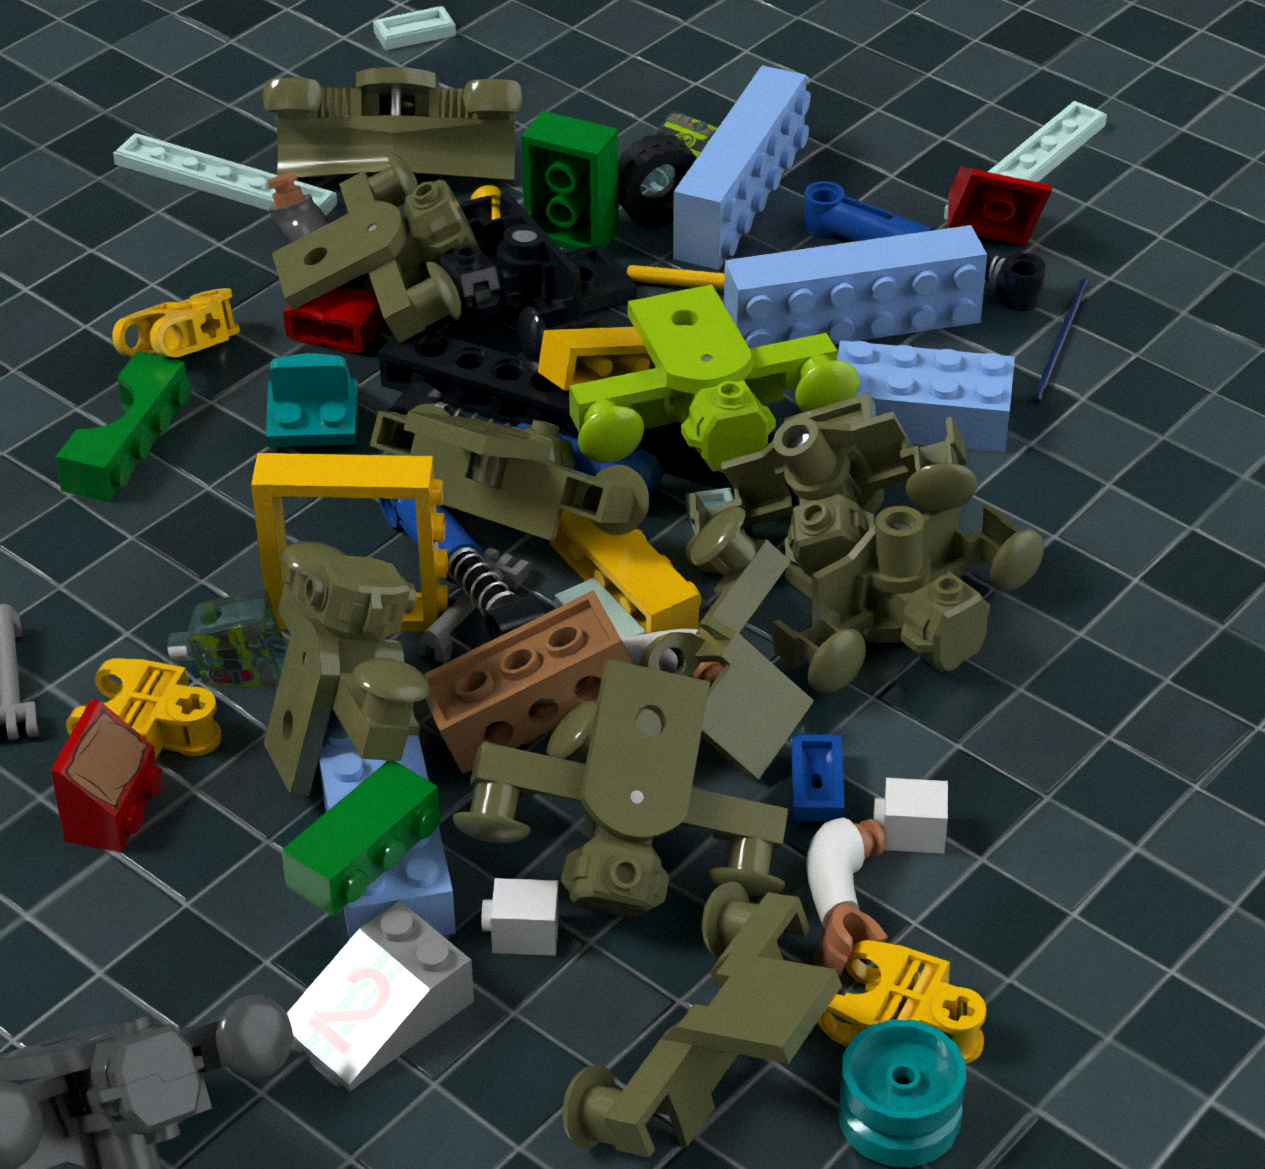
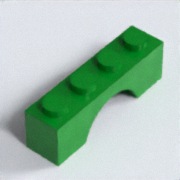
(102, 458)

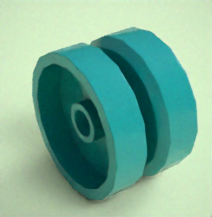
(901, 1093)

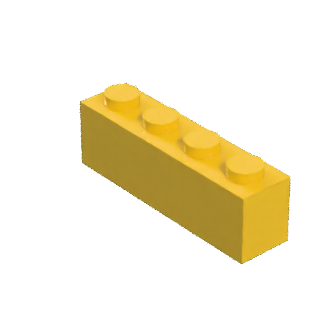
(591, 354)
(630, 572)

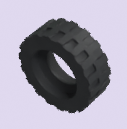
(638, 163)

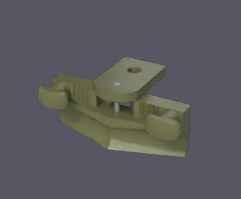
(343, 134)

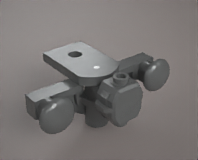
(133, 1085)

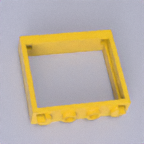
(353, 477)

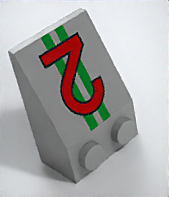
(381, 996)

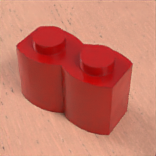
(338, 319)

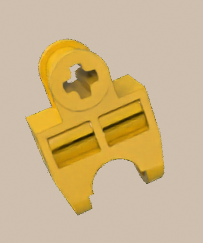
(179, 327)
(159, 709)
(903, 993)

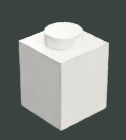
(913, 815)
(522, 916)

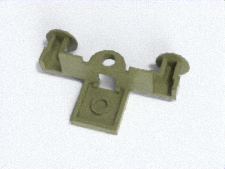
(751, 701)
(759, 1013)

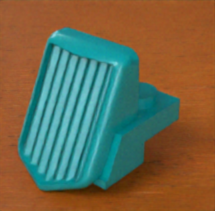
(311, 401)

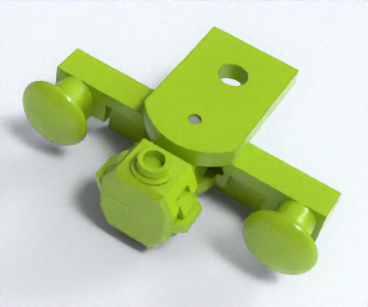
(705, 381)

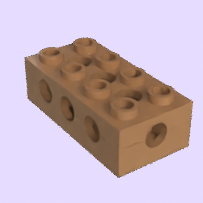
(510, 691)

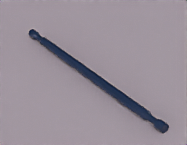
(1060, 341)

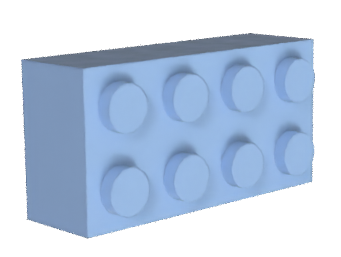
(936, 384)

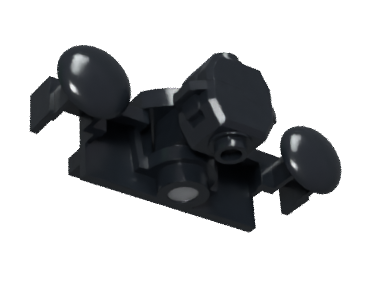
(528, 276)

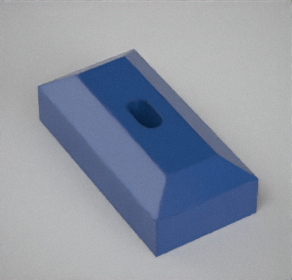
(817, 761)

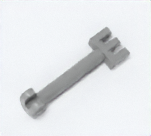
(437, 636)
(11, 709)

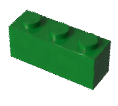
(361, 837)

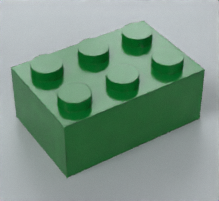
(571, 179)

